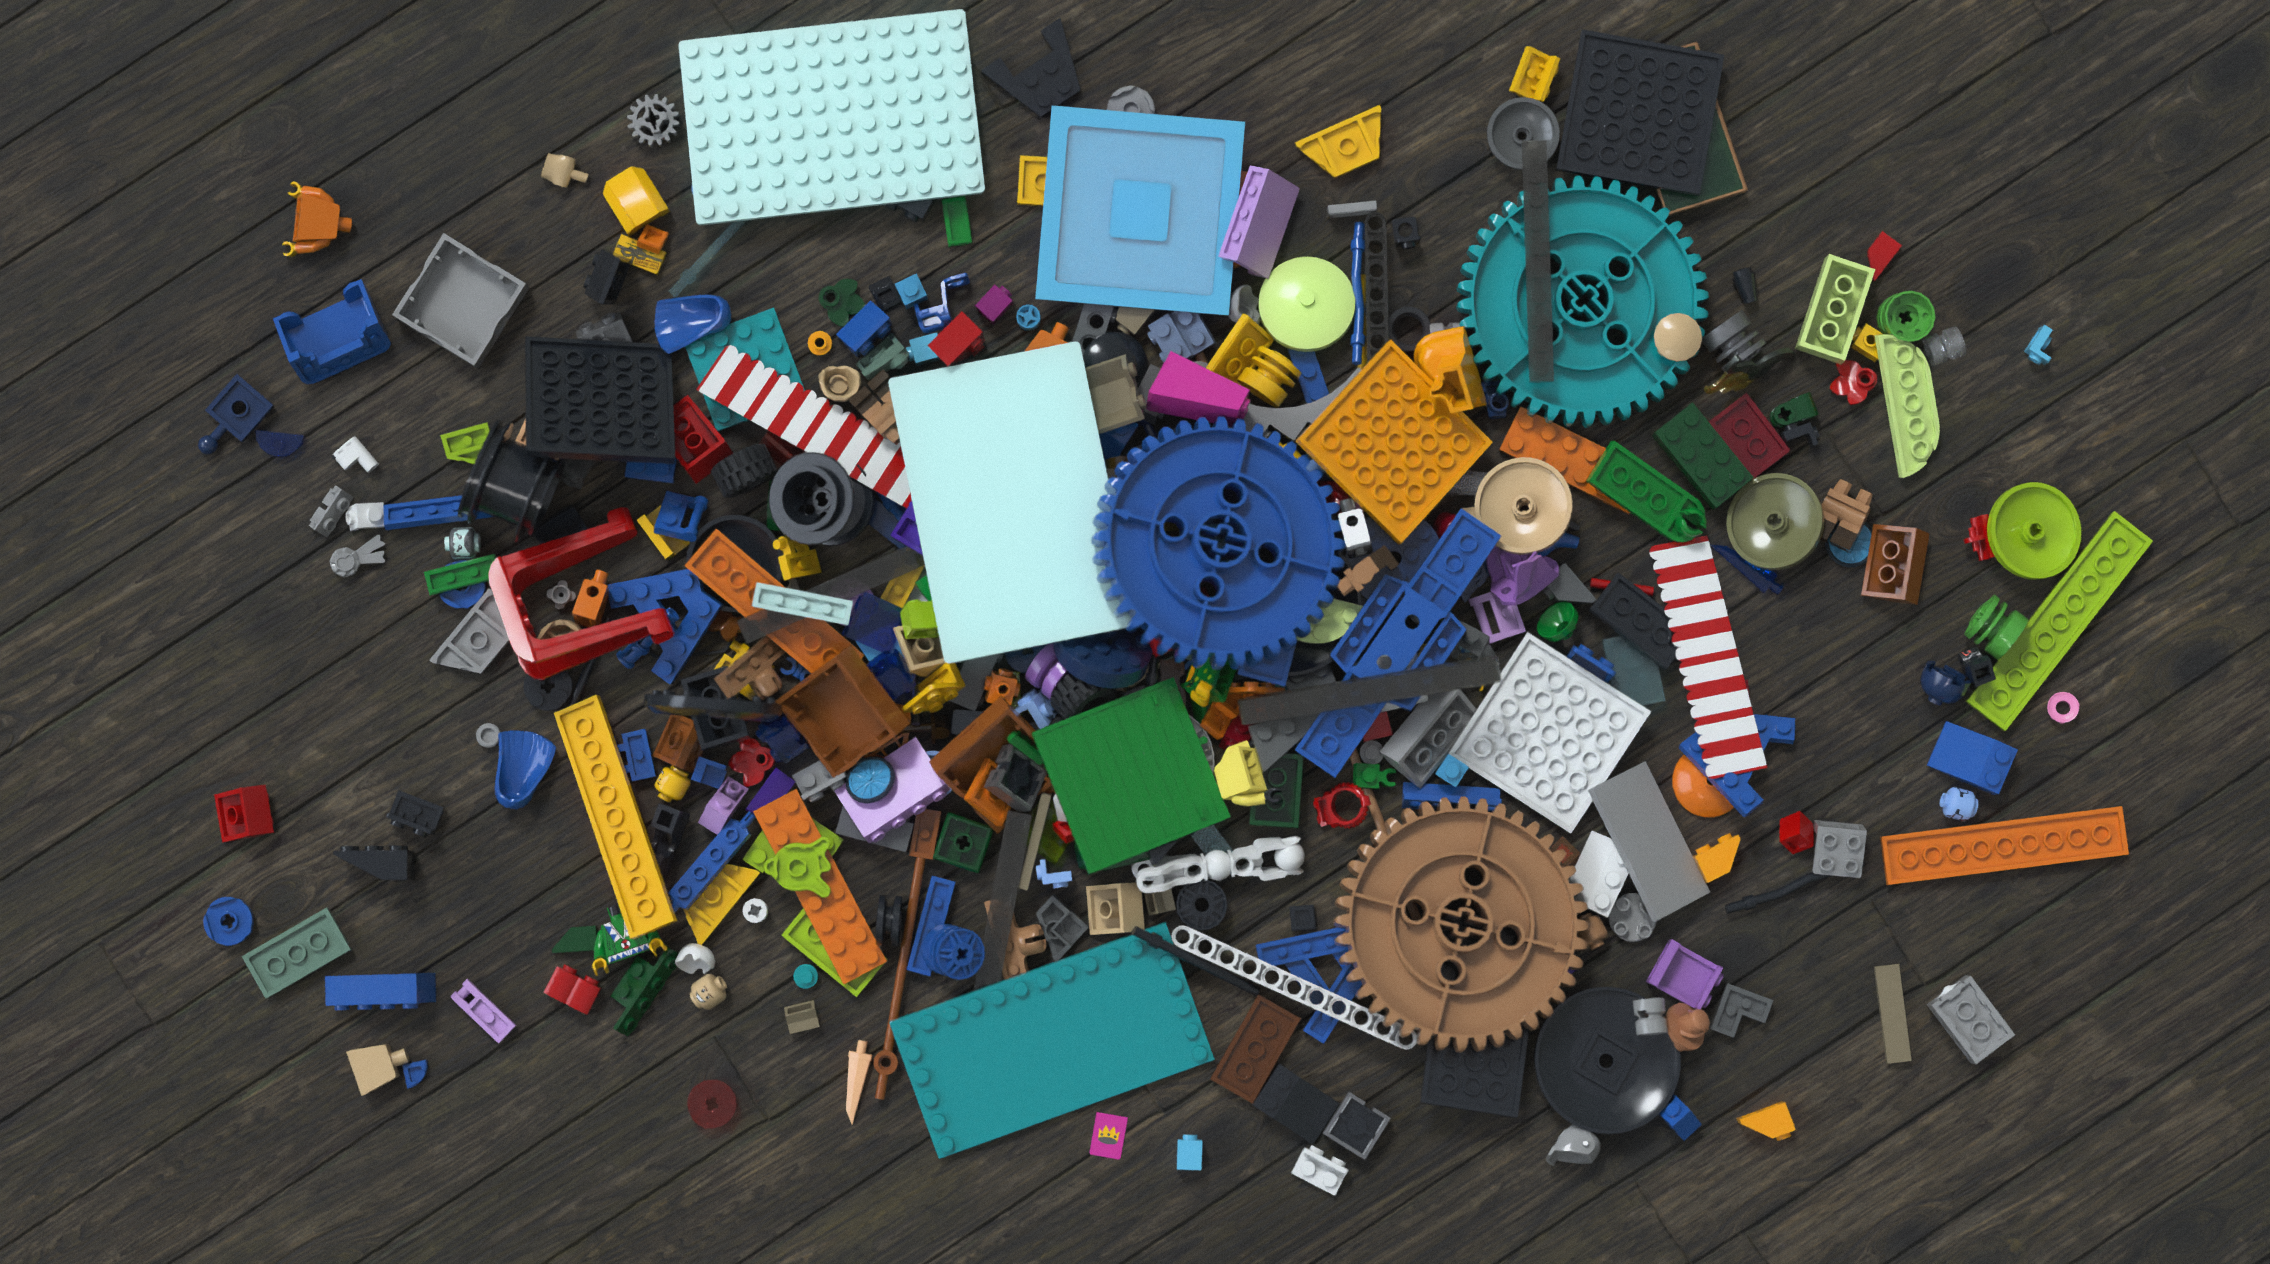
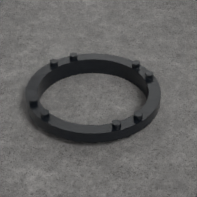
(712, 707)

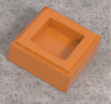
(652, 239)

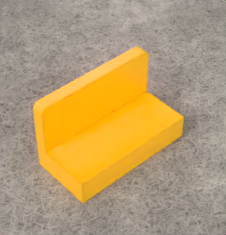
(666, 545)

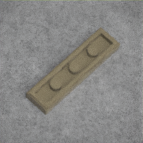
(1035, 841)
(1892, 1013)

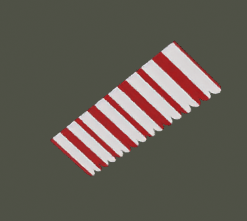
(807, 421)
(1708, 656)

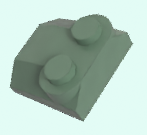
(886, 356)

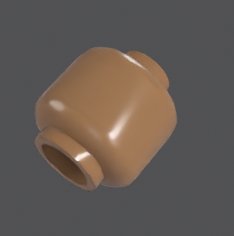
(1596, 933)

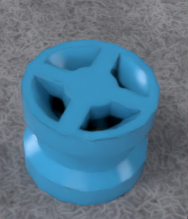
(1029, 313)

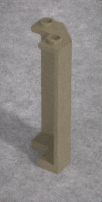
(1115, 393)

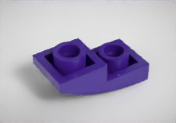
(774, 787)

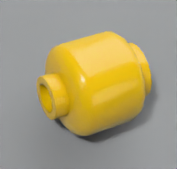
(672, 783)

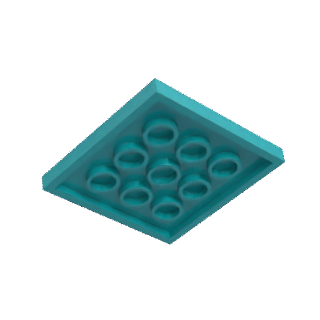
(758, 337)

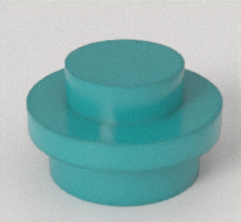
(805, 976)

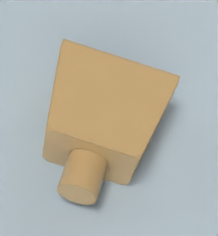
(376, 1066)

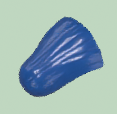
(688, 319)
(521, 766)

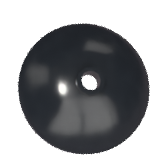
(1114, 345)

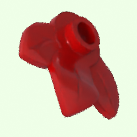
(1850, 383)
(748, 762)

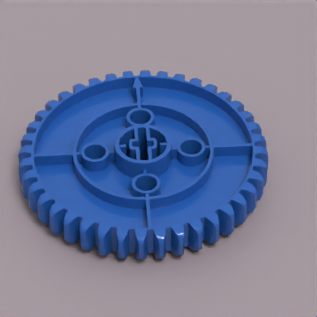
(1159, 576)

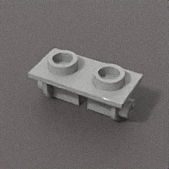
(325, 520)

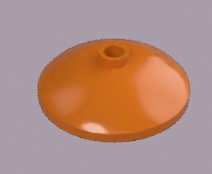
(1695, 793)

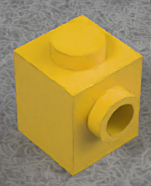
(1865, 342)

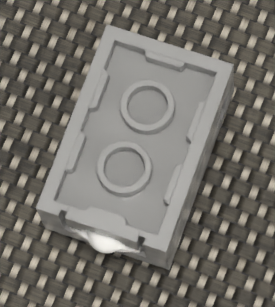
(1970, 1019)

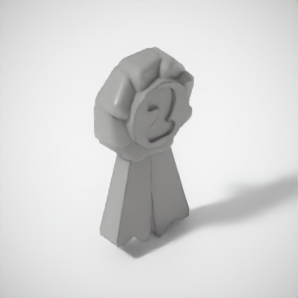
(346, 561)

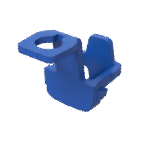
(941, 312)

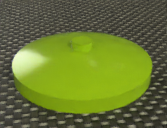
(2034, 530)

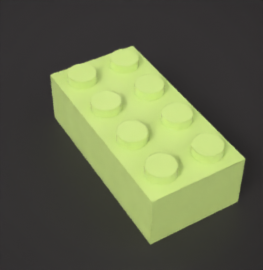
(1834, 309)

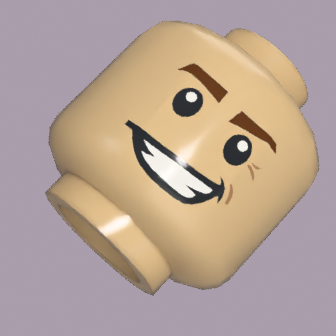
(708, 991)

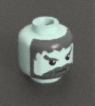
(463, 543)

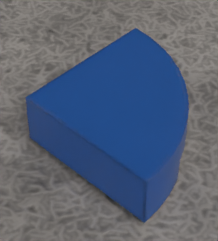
(415, 1072)

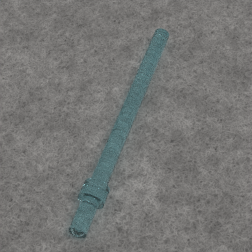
(688, 275)

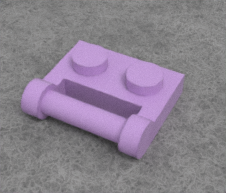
(1506, 617)

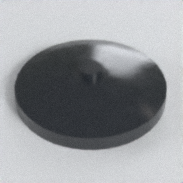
(750, 537)

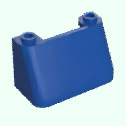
(333, 336)

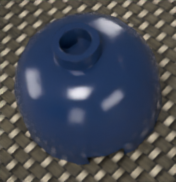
(1943, 684)

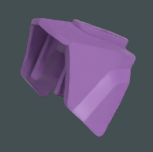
(1519, 576)

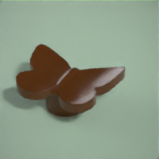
(726, 624)

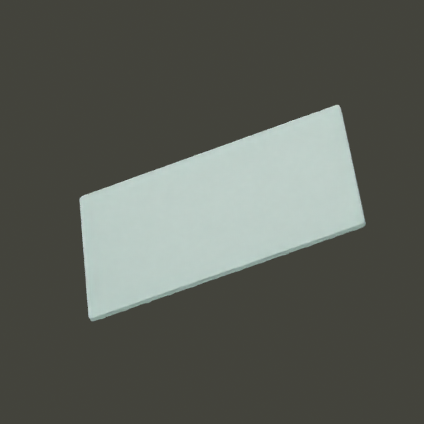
(831, 117)
(1006, 499)

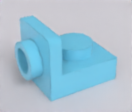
(2039, 341)

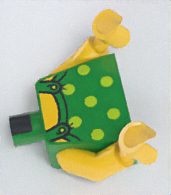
(1208, 684)

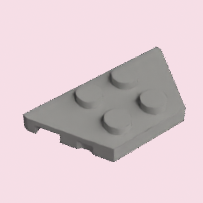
(475, 639)

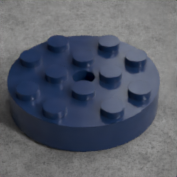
(1412, 550)
(1106, 658)

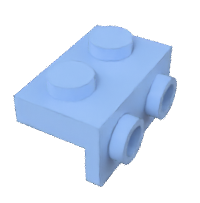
(1038, 706)
(1057, 879)

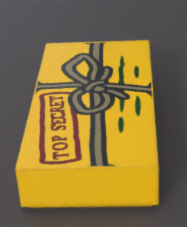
(640, 257)

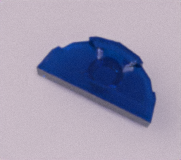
(279, 443)

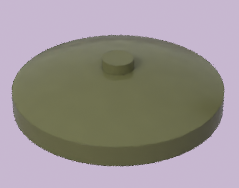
(1775, 521)

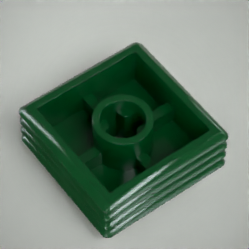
(948, 849)

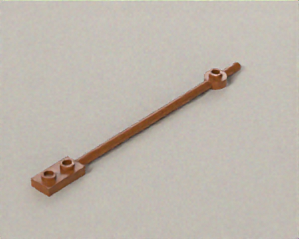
(923, 848)

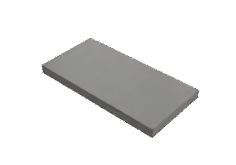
(1649, 841)

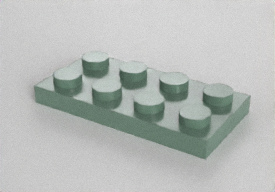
(296, 953)

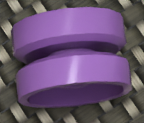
(1046, 671)

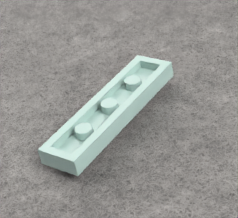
(802, 603)

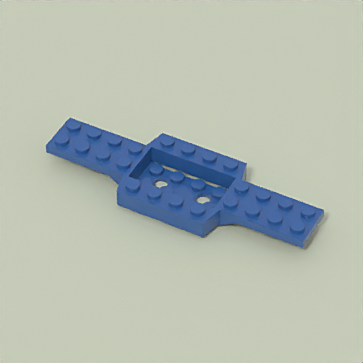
(1428, 597)

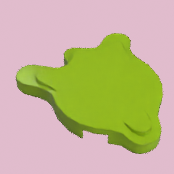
(800, 866)

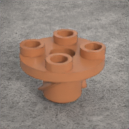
(1686, 1026)

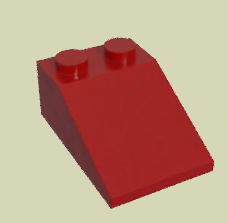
(696, 440)

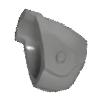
(1574, 1146)

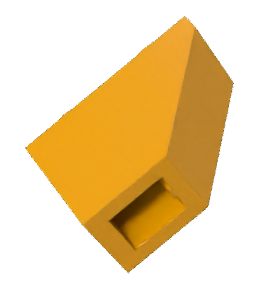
(1718, 859)

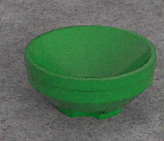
(1554, 619)

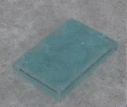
(1636, 673)

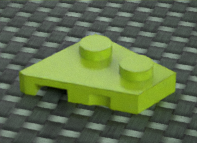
(465, 443)

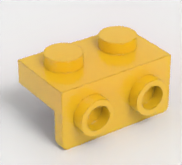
(1534, 74)

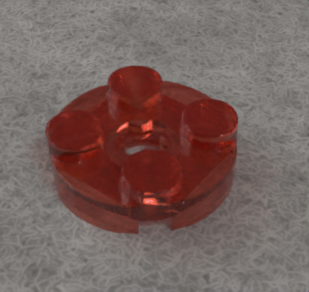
(699, 1109)

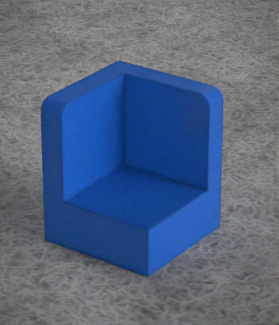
(709, 772)

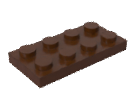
(1255, 1048)

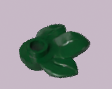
(845, 303)

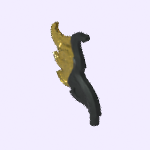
(1742, 374)

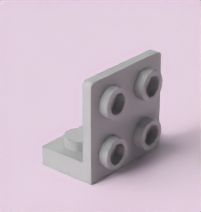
(815, 780)
(1839, 848)

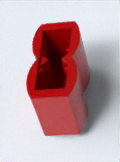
(572, 989)

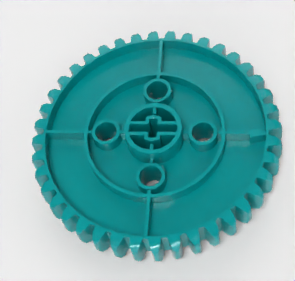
(1585, 235)

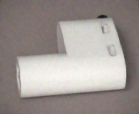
(352, 452)

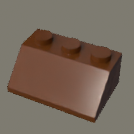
(1895, 564)

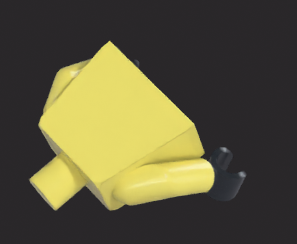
(1241, 777)

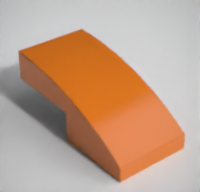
(1219, 716)

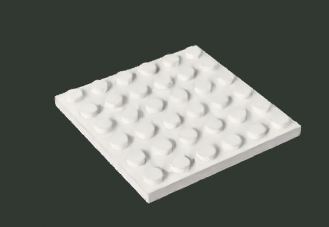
(1549, 732)

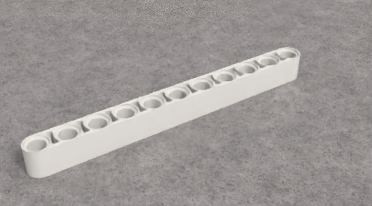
(1280, 986)

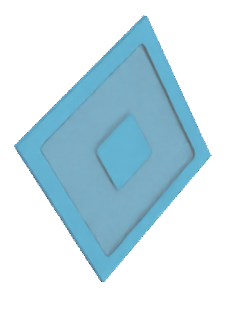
(1139, 210)

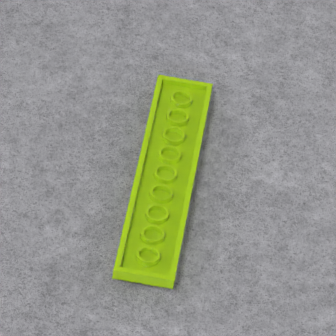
(2060, 620)

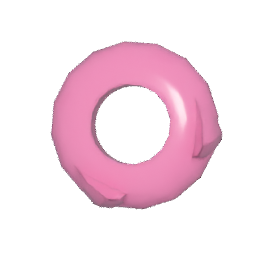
(2063, 697)

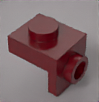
(1235, 733)

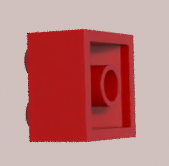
(244, 813)

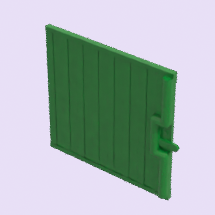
(1130, 775)

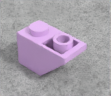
(722, 805)

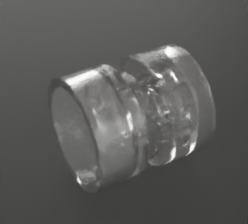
(1942, 346)

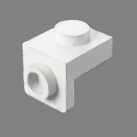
(365, 516)

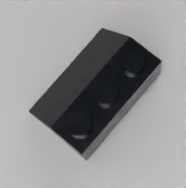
(714, 731)

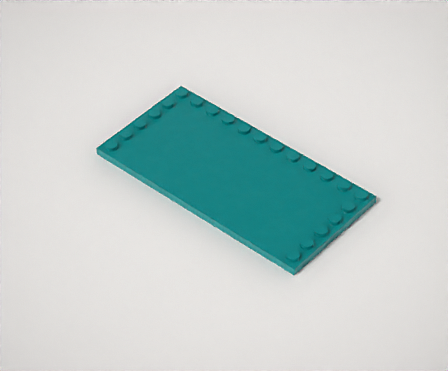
(1050, 1041)

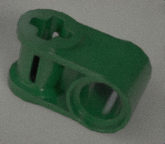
(1797, 410)

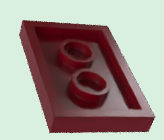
(1749, 435)

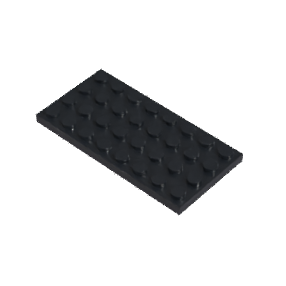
(1471, 1079)

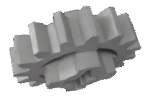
(644, 122)

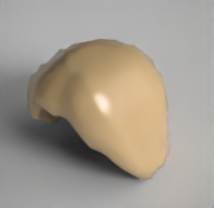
(839, 382)

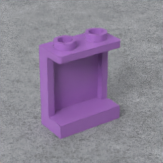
(1685, 975)

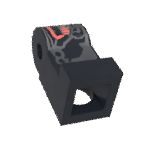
(1975, 664)

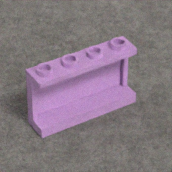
(1259, 221)
(912, 791)

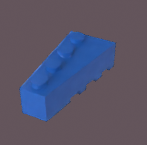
(380, 989)

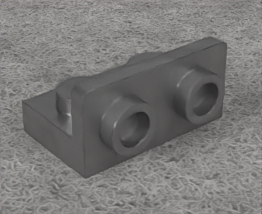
(607, 329)

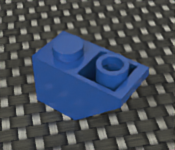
(1679, 1118)

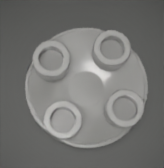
(1630, 918)

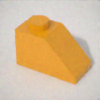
(1770, 1121)

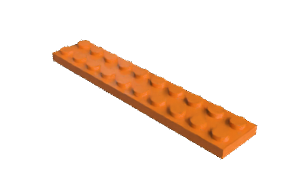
(2004, 845)

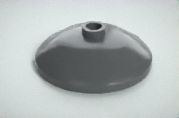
(1525, 117)

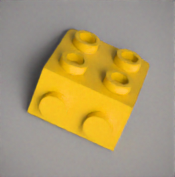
(936, 690)

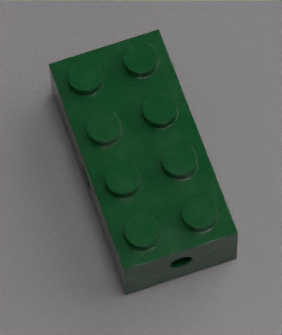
(1702, 456)

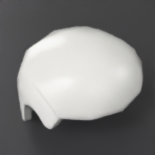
(695, 957)

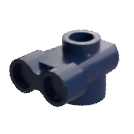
(1491, 397)

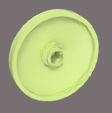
(1306, 304)

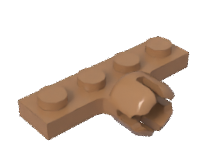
(753, 669)
(1020, 946)

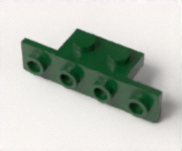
(640, 988)

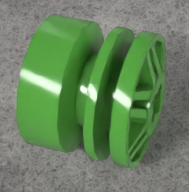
(1917, 311)
(1996, 627)

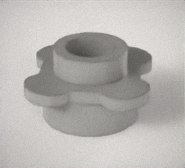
(562, 587)

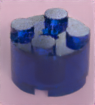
(892, 673)
(782, 738)

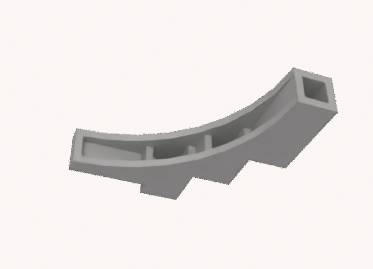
(1292, 420)

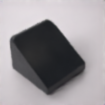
(885, 293)

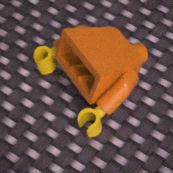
(315, 220)

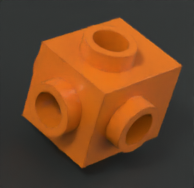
(999, 678)

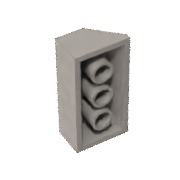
(1428, 735)

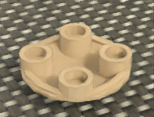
(1677, 337)

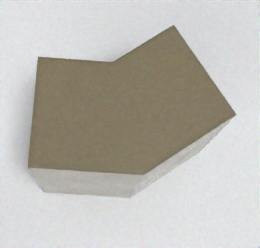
(1159, 902)
(802, 1017)

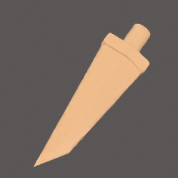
(857, 1072)

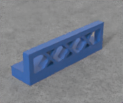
(1413, 796)

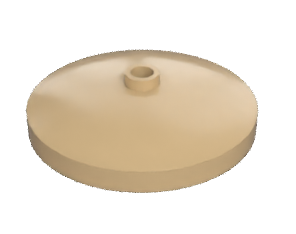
(1519, 484)

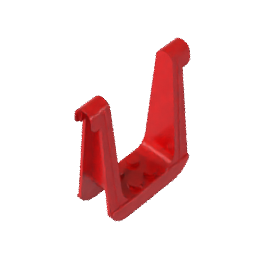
(518, 570)

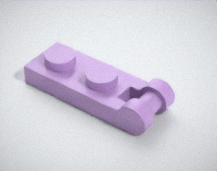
(484, 1011)

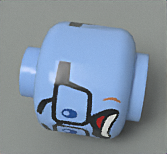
(1959, 804)

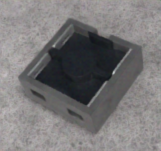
(1016, 778)
(1356, 1125)

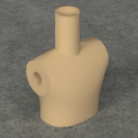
(560, 170)

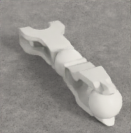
(1219, 865)

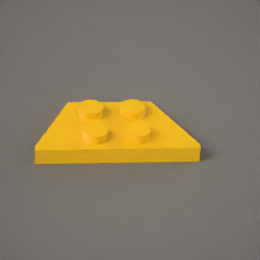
(1345, 144)
(718, 900)

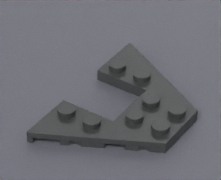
(1277, 737)

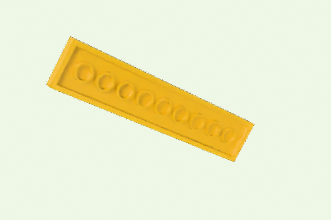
(615, 817)

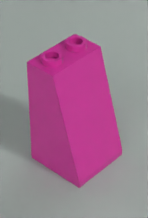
(1196, 392)

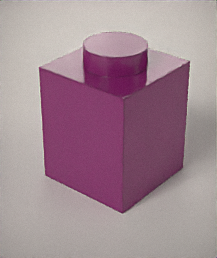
(994, 303)

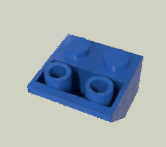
(865, 329)

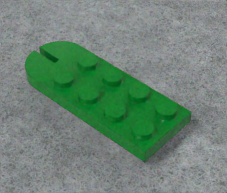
(1647, 494)

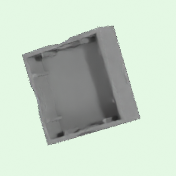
(461, 301)

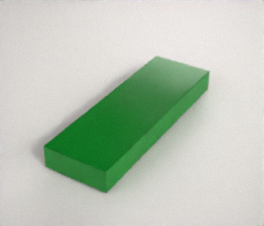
(459, 575)

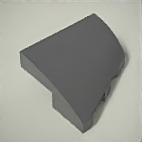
(1060, 926)

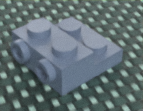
(1181, 333)

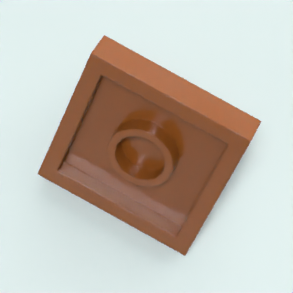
(679, 744)

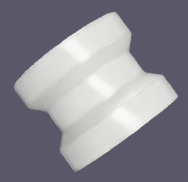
(758, 908)

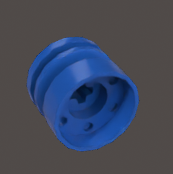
(941, 953)

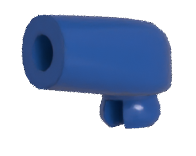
(1565, 541)

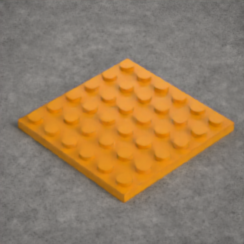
(1393, 442)

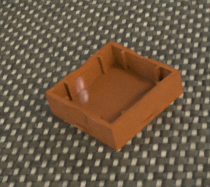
(842, 712)
(980, 740)

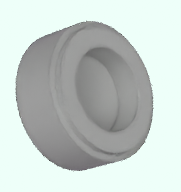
(488, 735)

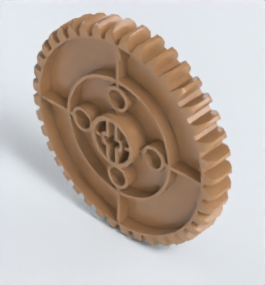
(1518, 890)

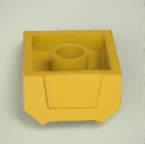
(634, 199)

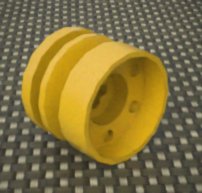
(1269, 376)

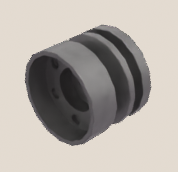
(1733, 339)

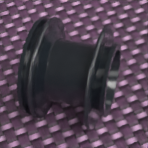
(848, 504)

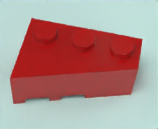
(958, 341)

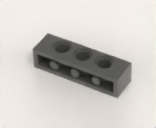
(1089, 311)

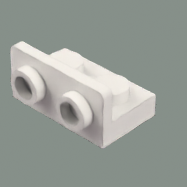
(1319, 1170)

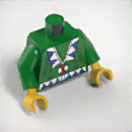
(615, 944)

